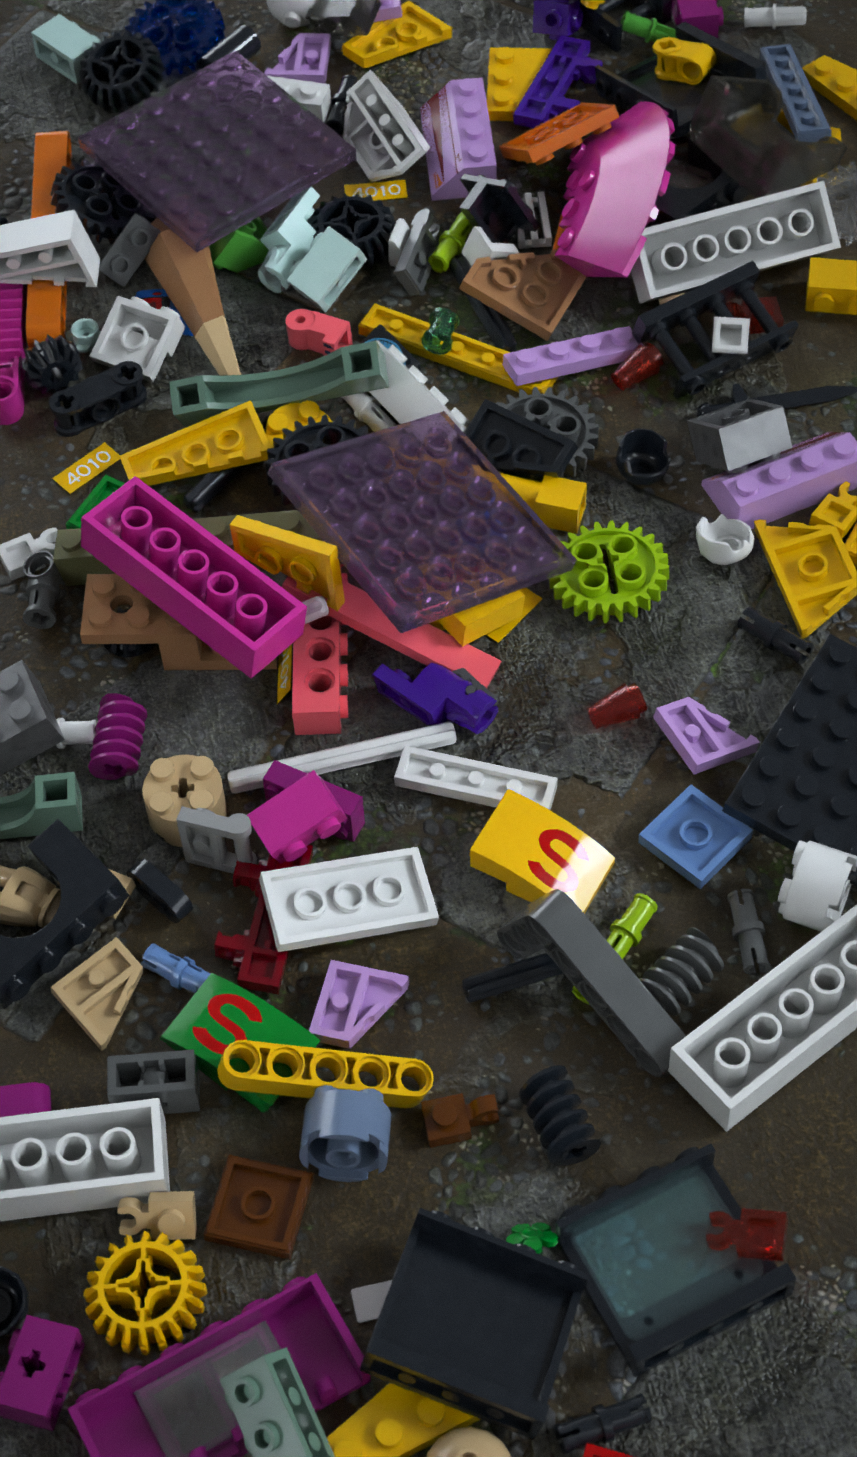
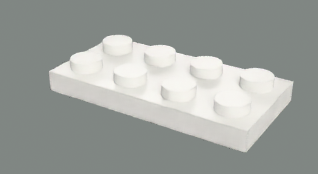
(348, 899)

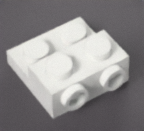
(138, 335)

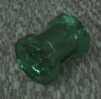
(440, 331)

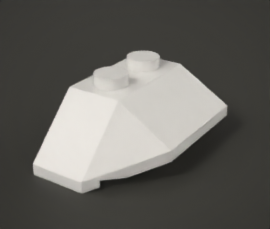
(380, 130)

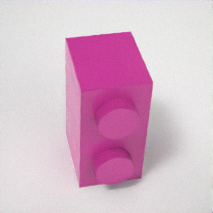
(297, 818)

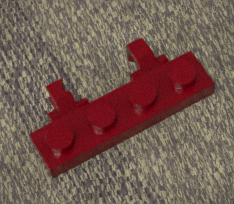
(256, 950)

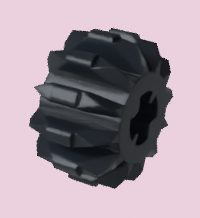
(51, 364)

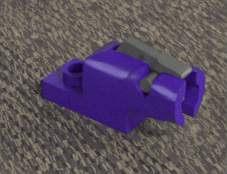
(439, 696)

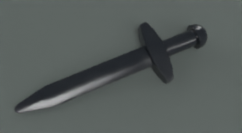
(787, 399)

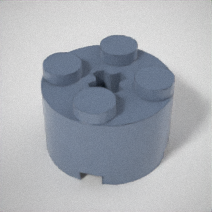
(345, 1133)

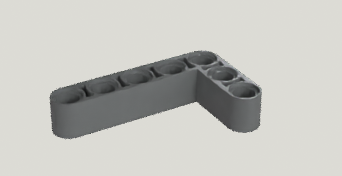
(597, 973)

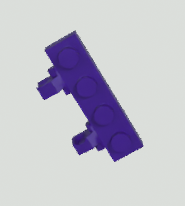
(546, 94)

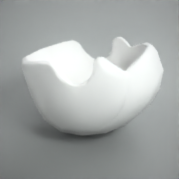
(724, 540)

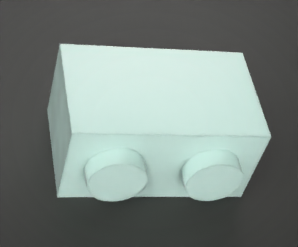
(63, 46)
(326, 268)

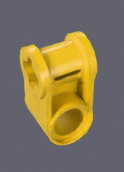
(683, 60)

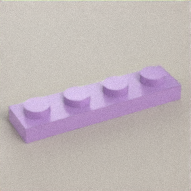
(569, 356)

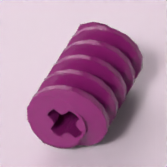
(117, 737)

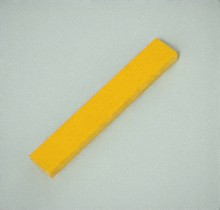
(465, 355)

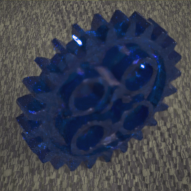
(197, 30)

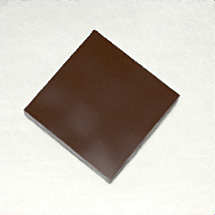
(258, 1207)

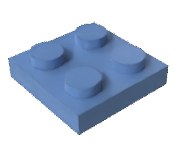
(695, 836)

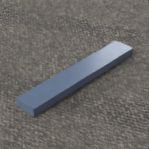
(799, 100)

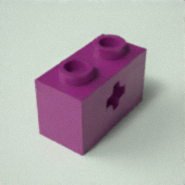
(41, 1397)

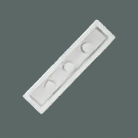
(469, 778)

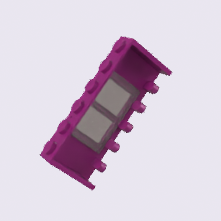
(178, 1400)

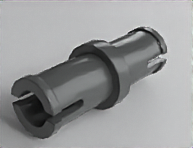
(748, 931)

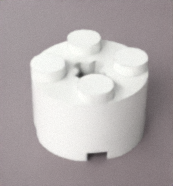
(818, 885)

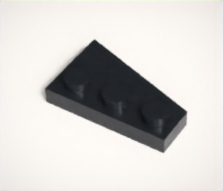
(517, 443)

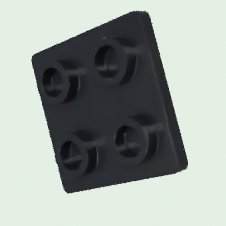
(496, 208)

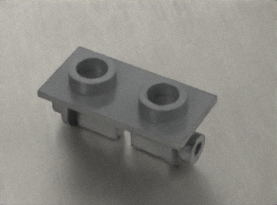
(129, 250)

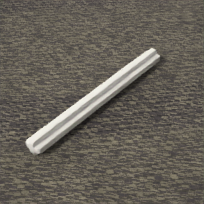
(349, 755)

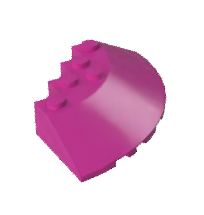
(615, 192)

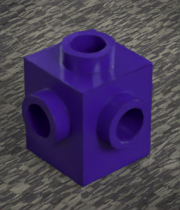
(557, 17)

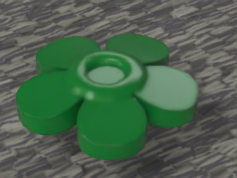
(534, 1237)

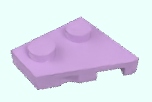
(701, 736)

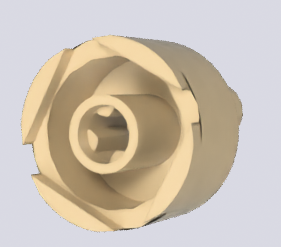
(177, 783)

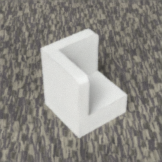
(480, 246)

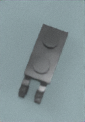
(413, 263)

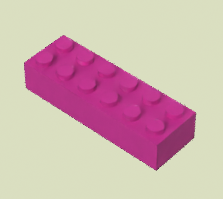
(193, 576)

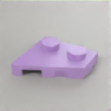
(304, 59)
(353, 1002)

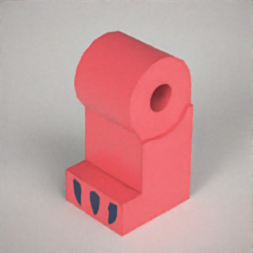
(317, 331)

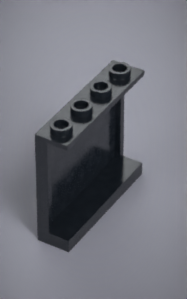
(675, 97)
(475, 1323)

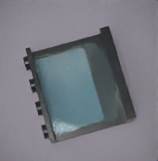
(653, 1266)

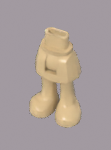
(27, 898)

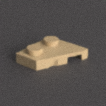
(100, 990)

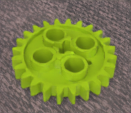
(634, 563)

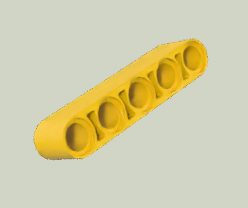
(305, 1061)

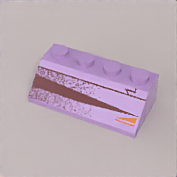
(458, 136)
(787, 483)

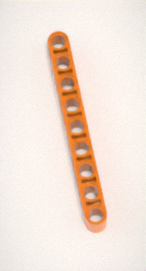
(45, 301)

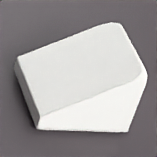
(398, 240)
(730, 335)

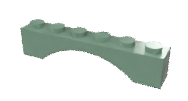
(335, 375)

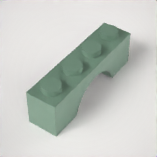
(40, 805)

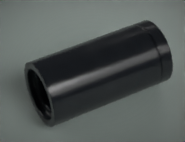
(241, 39)

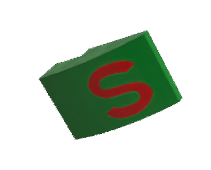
(228, 1013)

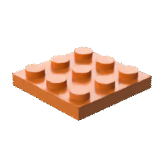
(561, 131)

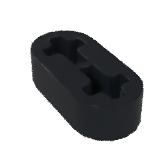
(160, 891)

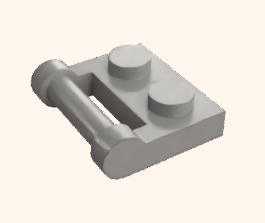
(205, 834)

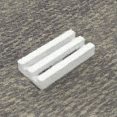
(535, 242)

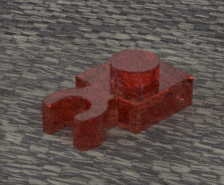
(756, 1234)

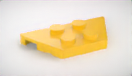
(810, 570)

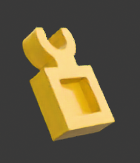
(837, 511)

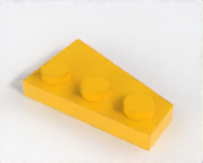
(510, 77)

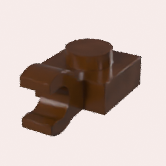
(450, 1120)

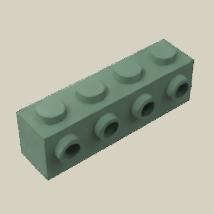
(275, 1409)

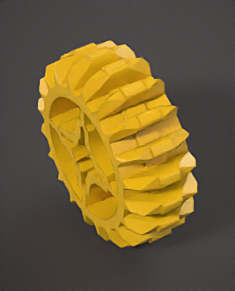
(111, 1290)

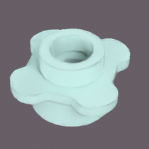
(84, 334)

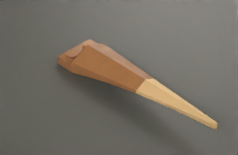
(193, 289)

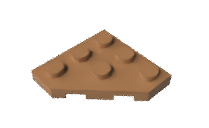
(525, 288)

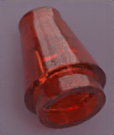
(638, 366)
(618, 706)

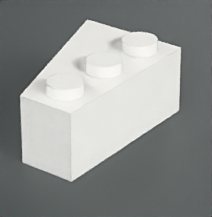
(48, 249)

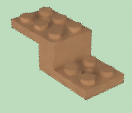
(143, 625)

